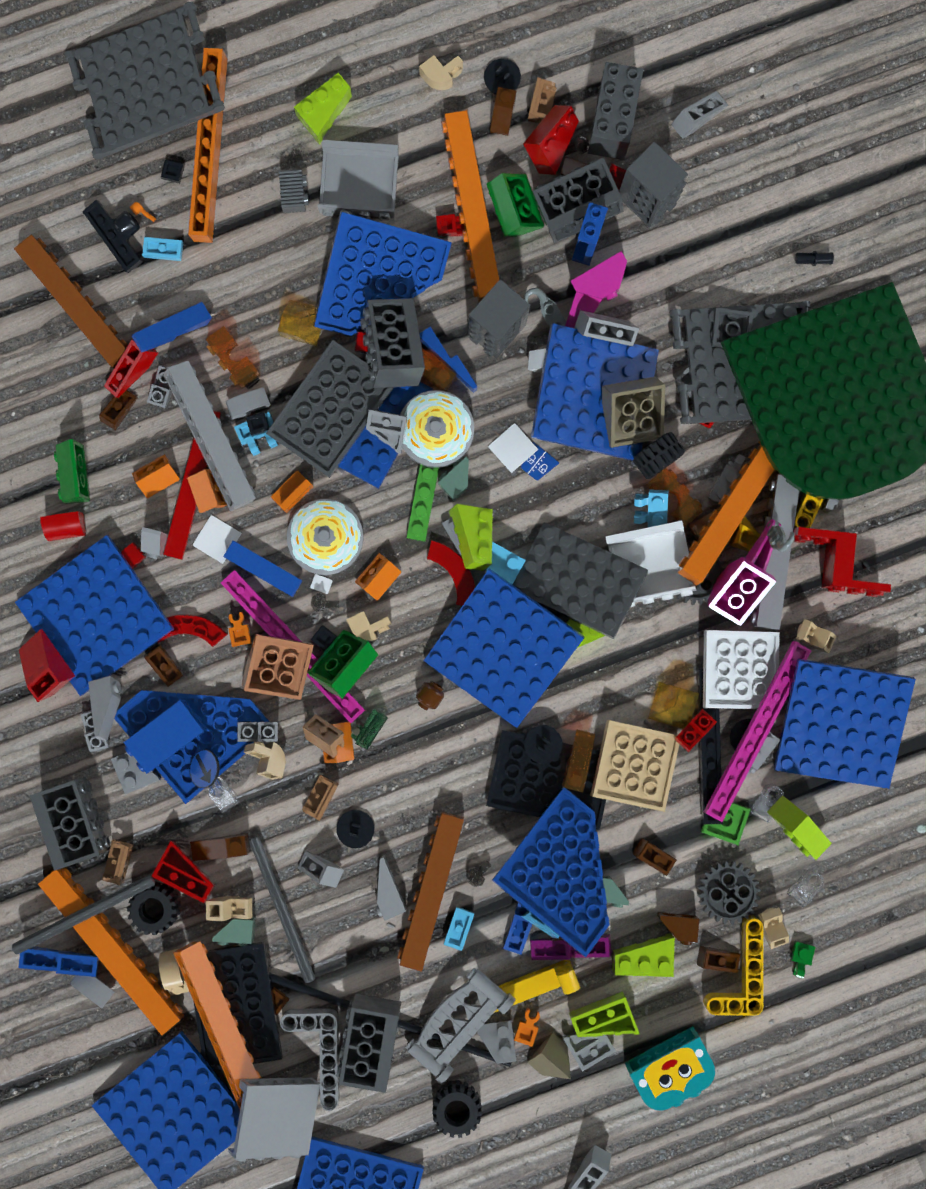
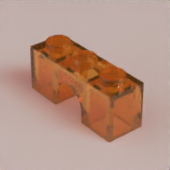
(222, 344)
(687, 507)

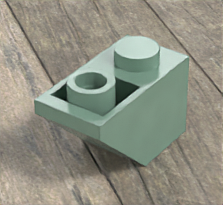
(456, 480)
(613, 893)
(236, 931)

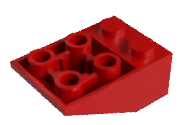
(43, 667)

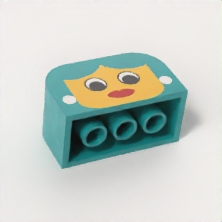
(672, 1071)

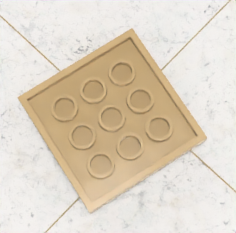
(635, 766)

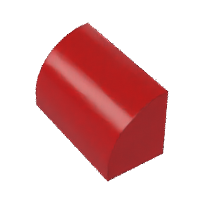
(63, 526)

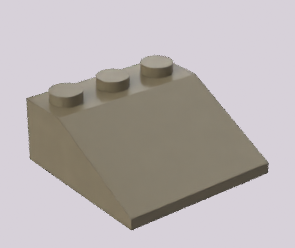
(634, 411)

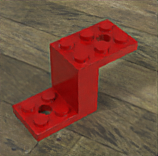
(839, 562)

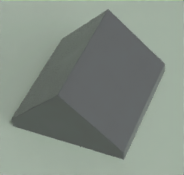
(746, 324)

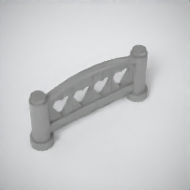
(490, 999)

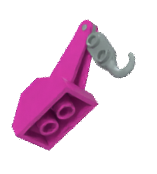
(591, 289)
(745, 583)

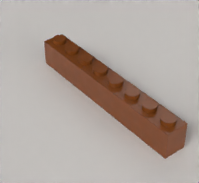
(71, 300)
(431, 892)

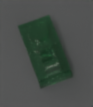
(370, 729)

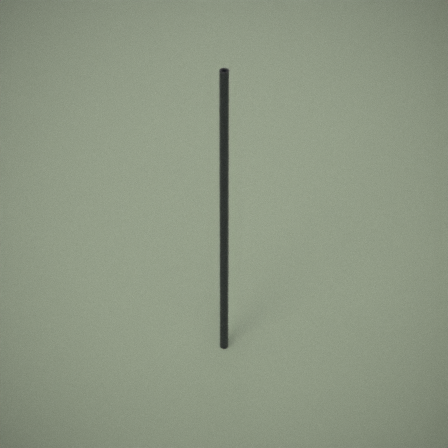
(345, 1004)

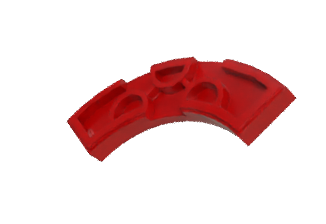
(455, 566)
(195, 626)

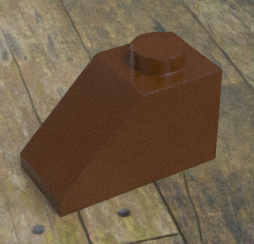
(503, 111)
(682, 926)

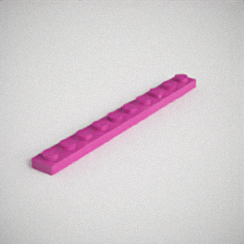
(277, 628)
(755, 733)

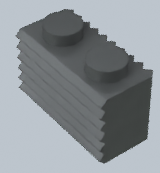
(292, 190)

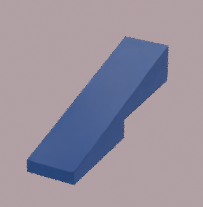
(171, 327)
(431, 341)
(262, 568)
(518, 931)
(59, 961)

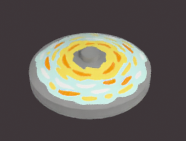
(437, 428)
(325, 537)

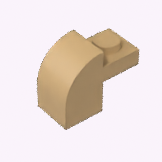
(438, 76)
(364, 629)
(815, 636)
(271, 758)
(228, 907)
(773, 927)
(171, 974)

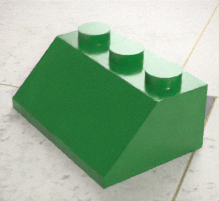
(514, 204)
(72, 472)
(343, 663)

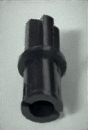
(814, 258)

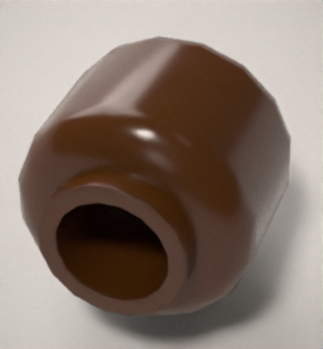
(430, 695)

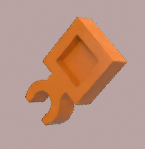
(239, 633)
(526, 1030)

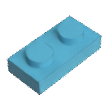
(162, 249)
(459, 928)

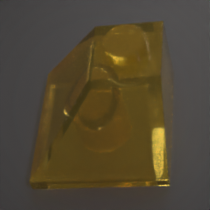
(298, 323)
(673, 705)

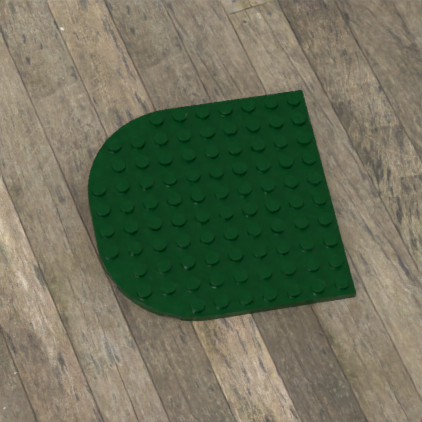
(837, 394)

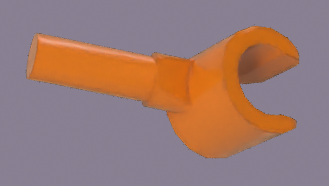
(136, 208)

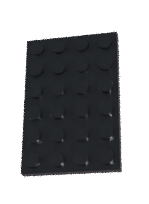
(530, 787)
(249, 991)

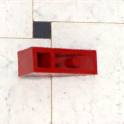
(129, 368)

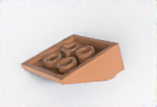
(277, 667)

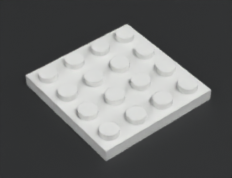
(738, 667)

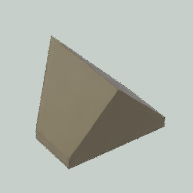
(551, 1058)

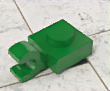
(802, 955)

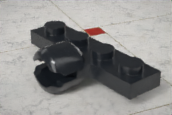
(115, 233)

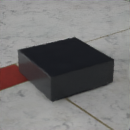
(172, 171)
(257, 424)
(323, 637)

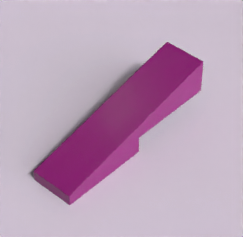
(560, 950)

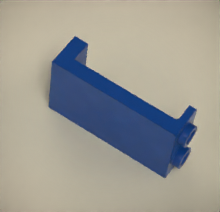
(589, 233)
(164, 736)

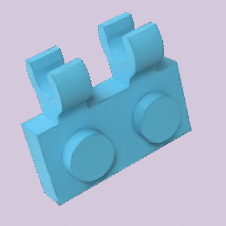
(245, 437)
(657, 507)

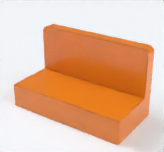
(155, 476)
(206, 491)
(292, 491)
(378, 576)
(345, 753)

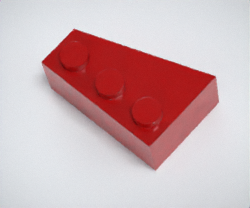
(551, 138)
(183, 874)

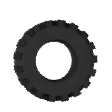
(659, 455)
(143, 920)
(461, 1124)

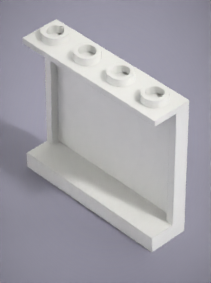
(660, 552)

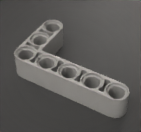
(326, 1049)

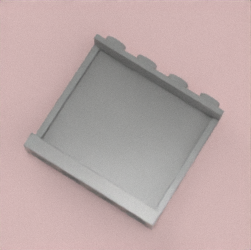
(359, 179)
(275, 1118)

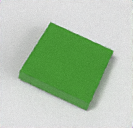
(732, 825)

